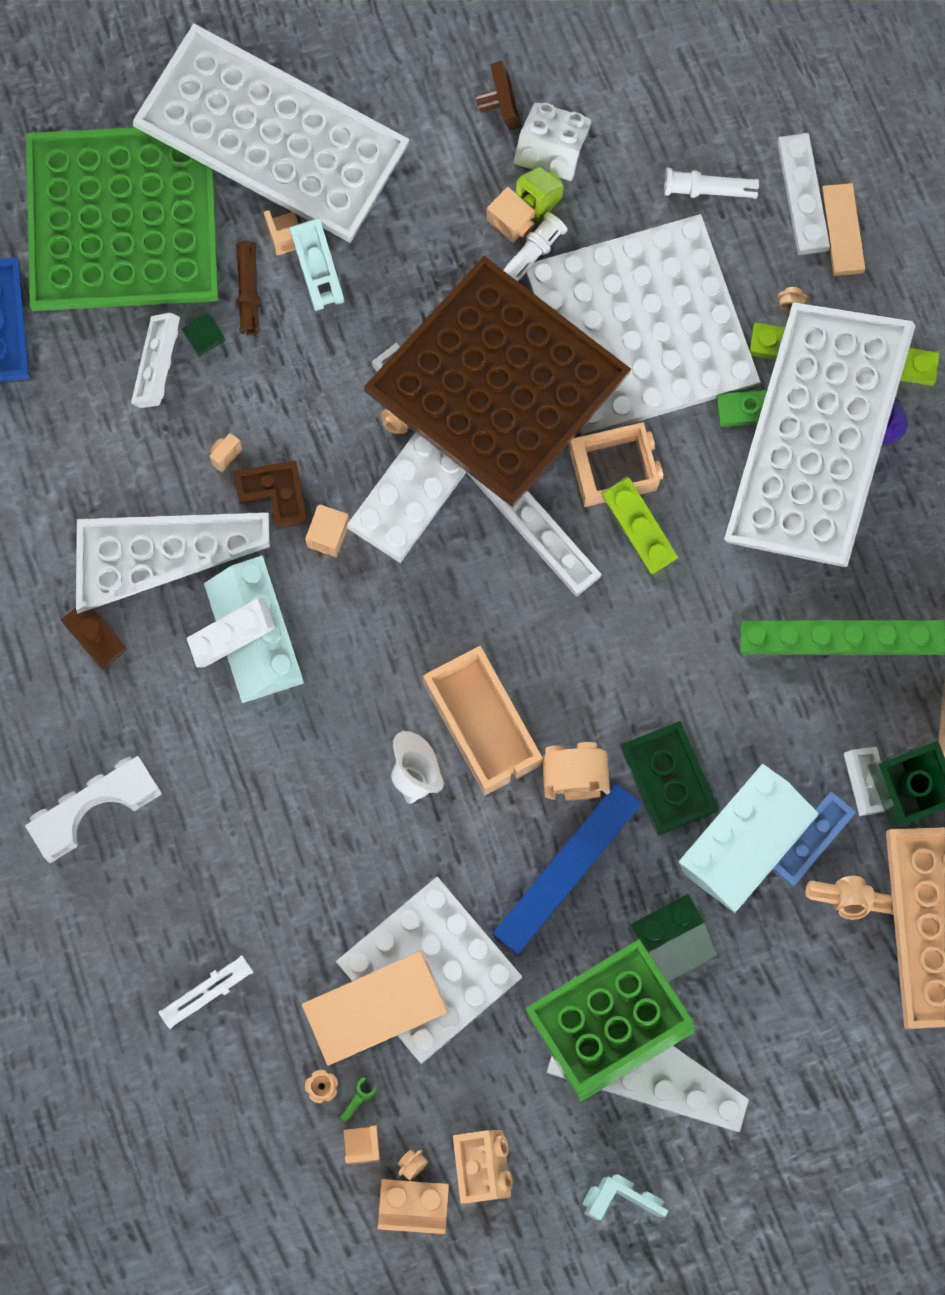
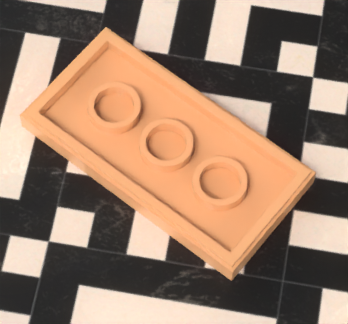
(375, 1008)

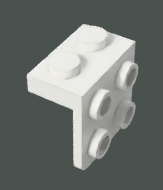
(552, 140)

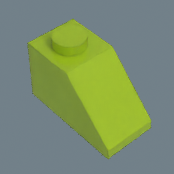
(540, 190)

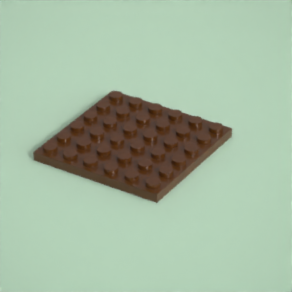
(497, 381)

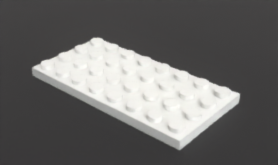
(271, 132)
(820, 433)

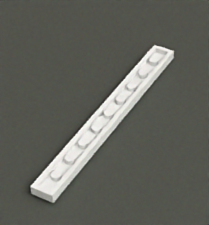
(537, 528)

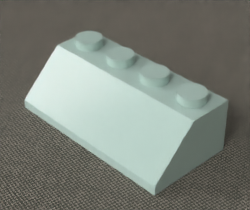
(268, 661)
(748, 838)

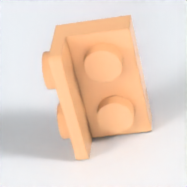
(482, 1166)

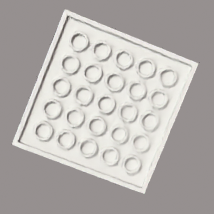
(660, 311)

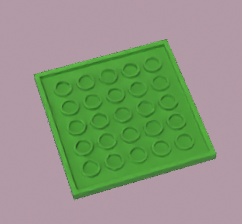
(117, 221)

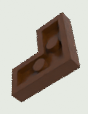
(274, 482)

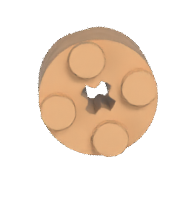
(575, 772)

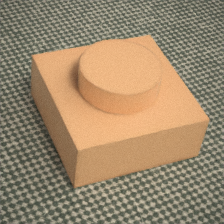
(224, 452)

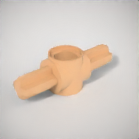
(850, 897)

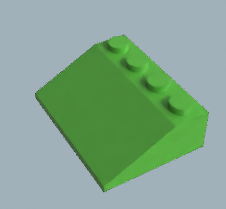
(610, 1020)

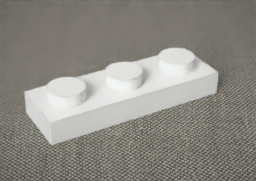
(155, 360)
(231, 632)

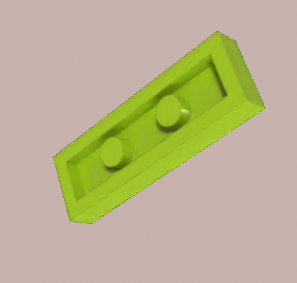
(639, 525)

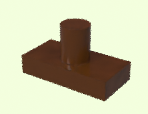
(500, 97)
(94, 636)

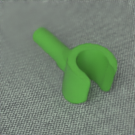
(357, 1100)

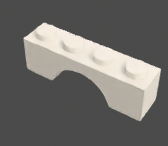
(57, 829)

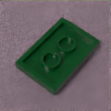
(669, 778)

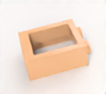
(645, 443)

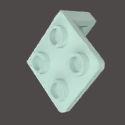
(600, 1197)

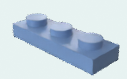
(831, 818)

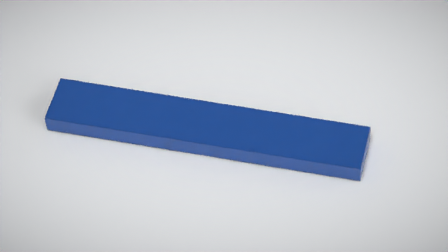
(566, 869)

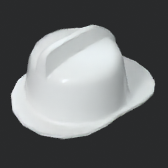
(415, 767)

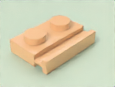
(413, 1206)

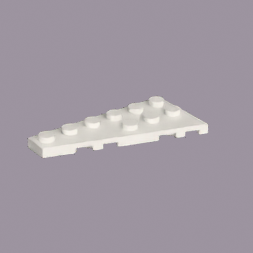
(143, 552)
(679, 1086)

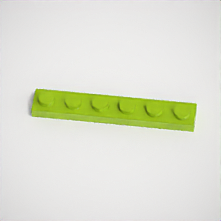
(918, 368)

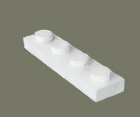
(803, 194)

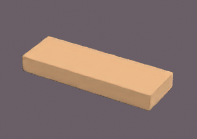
(843, 229)

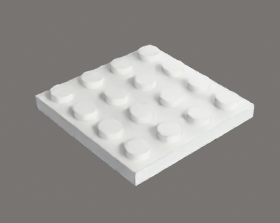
(460, 954)

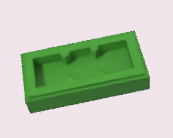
(740, 408)

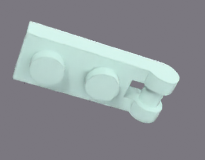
(316, 263)

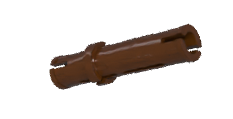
(247, 283)

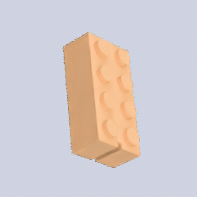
(482, 720)

